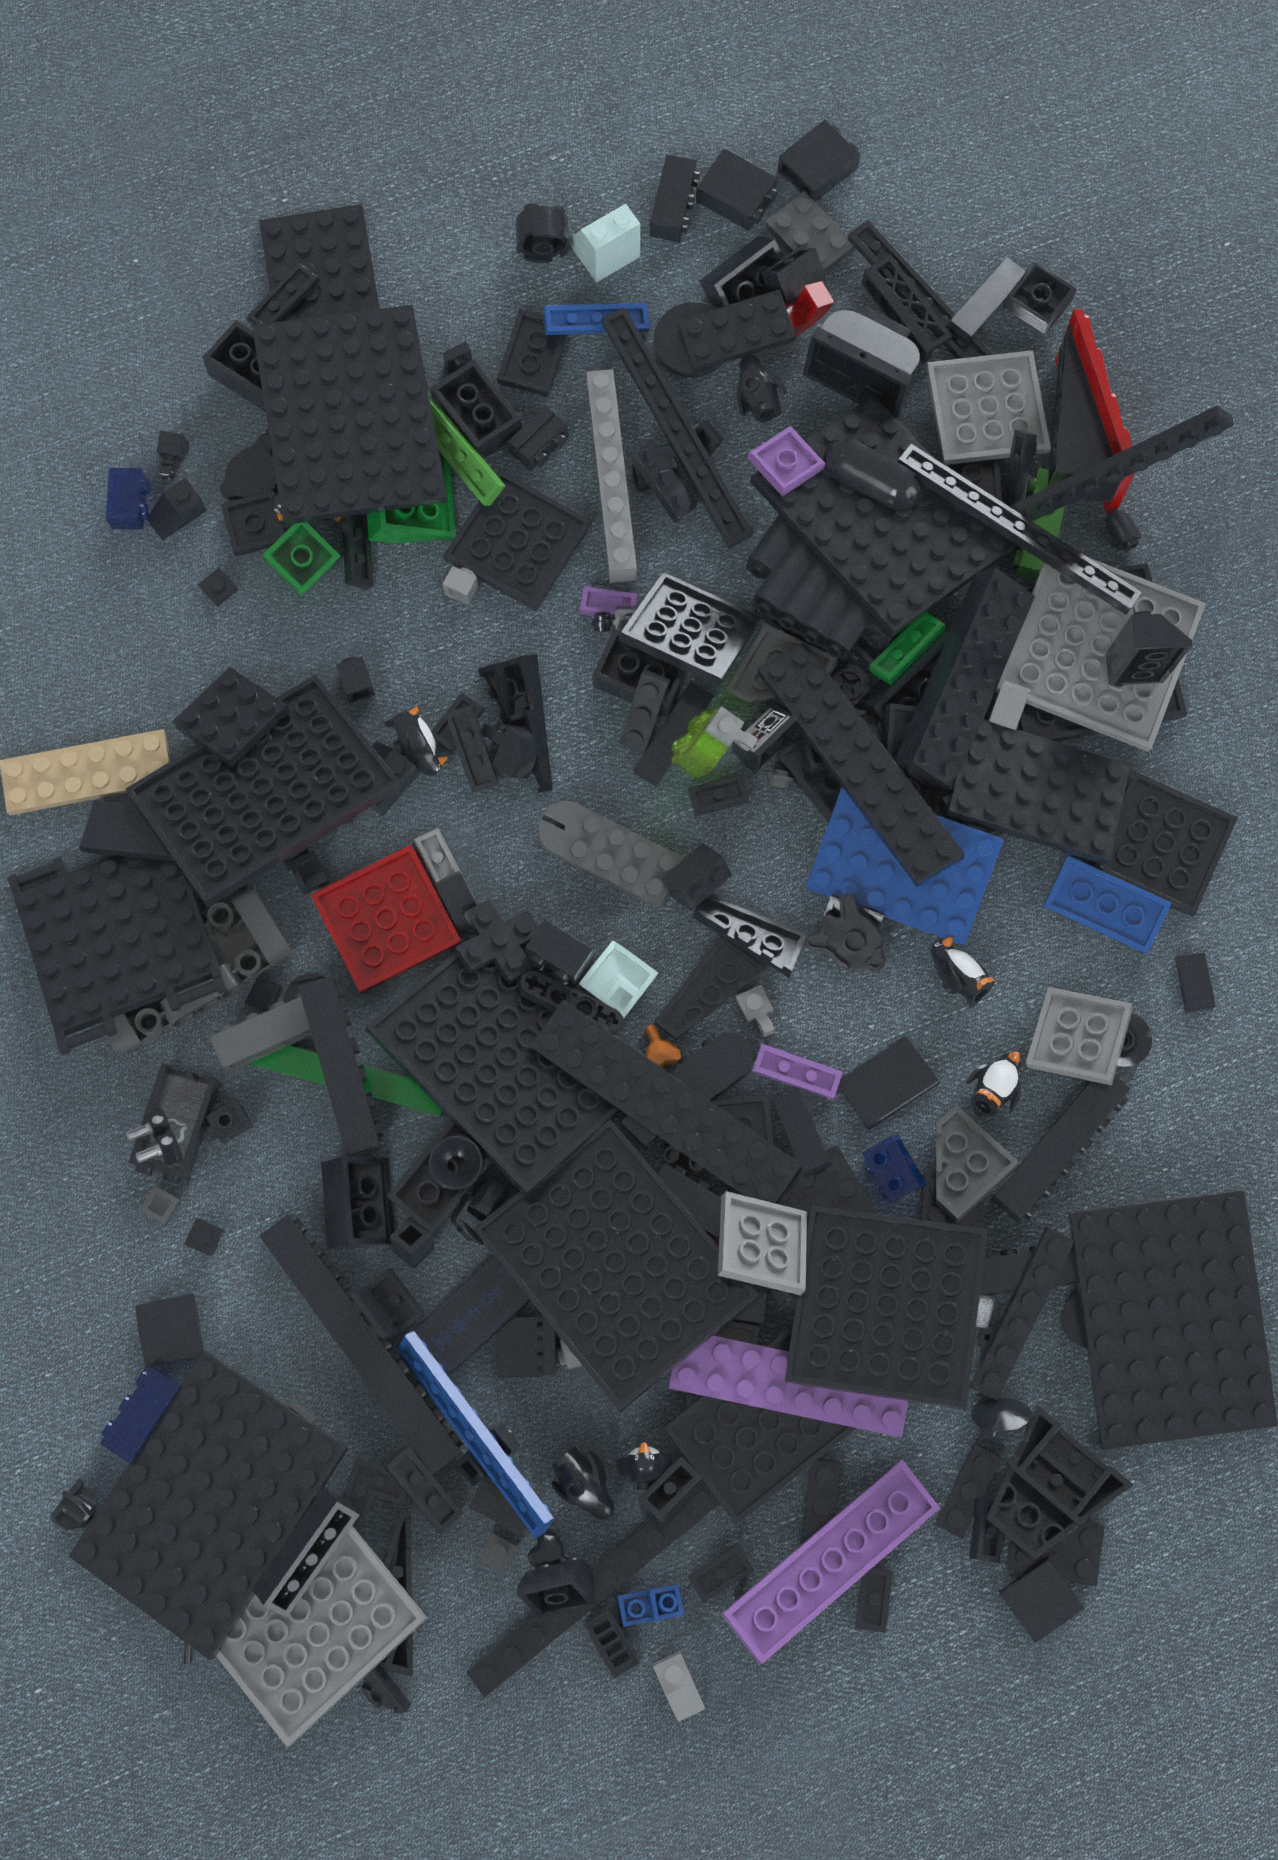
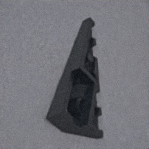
(519, 696)
(399, 1564)

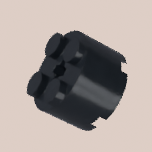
(542, 233)

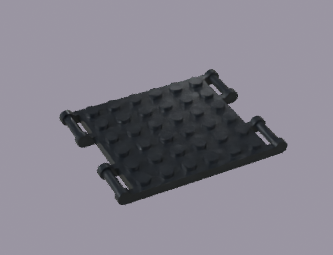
(113, 942)

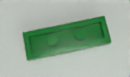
(907, 648)

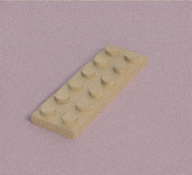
(81, 771)

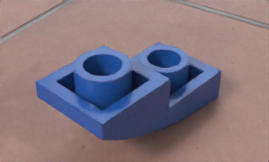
(649, 1605)

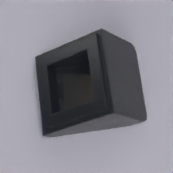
(264, 994)

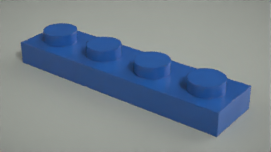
(587, 317)

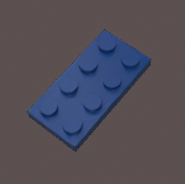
(1107, 904)

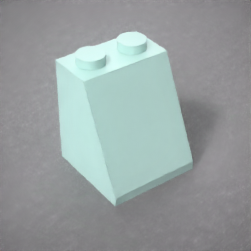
(608, 243)

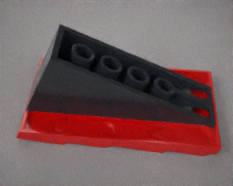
(1085, 413)

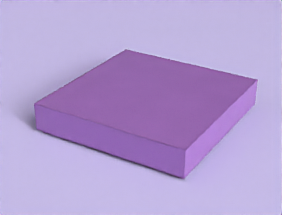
(786, 460)

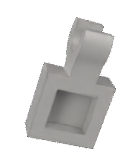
(726, 728)
(756, 1007)

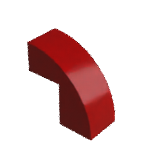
(809, 307)

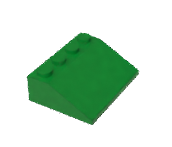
(416, 523)

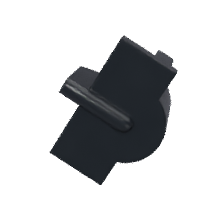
(76, 1507)

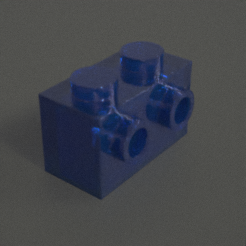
(127, 498)
(893, 1169)

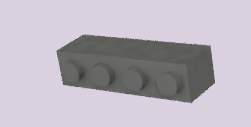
(261, 1034)

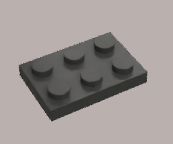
(808, 226)

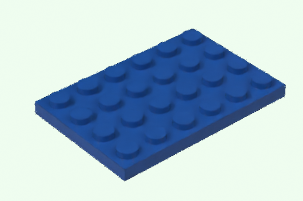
(860, 863)

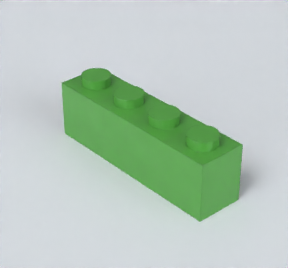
(1027, 564)

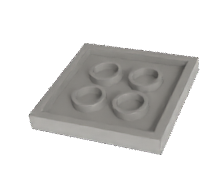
(1079, 1035)
(762, 1243)

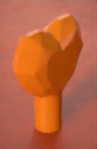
(659, 1050)

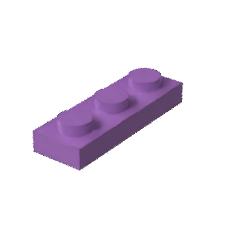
(797, 1072)

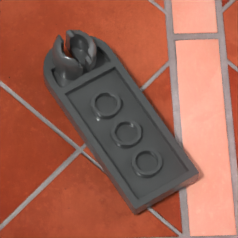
(607, 851)

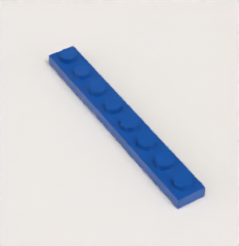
(475, 1435)

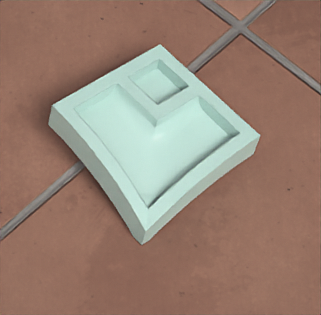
(618, 978)

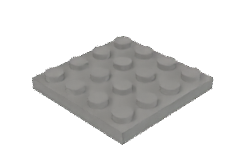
(982, 404)

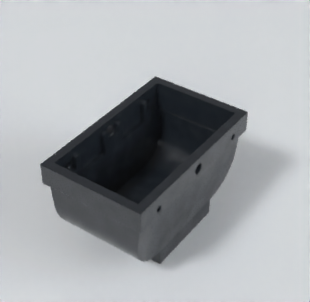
(863, 356)

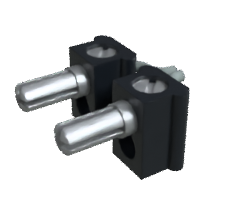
(164, 1136)

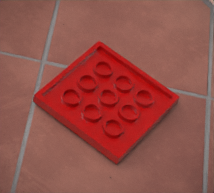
(386, 919)

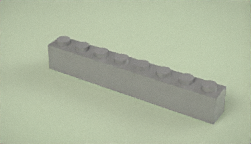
(611, 476)

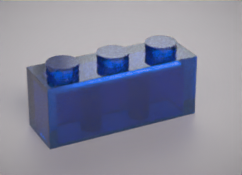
(139, 1413)

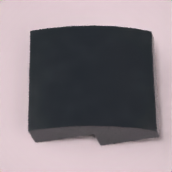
(169, 1330)

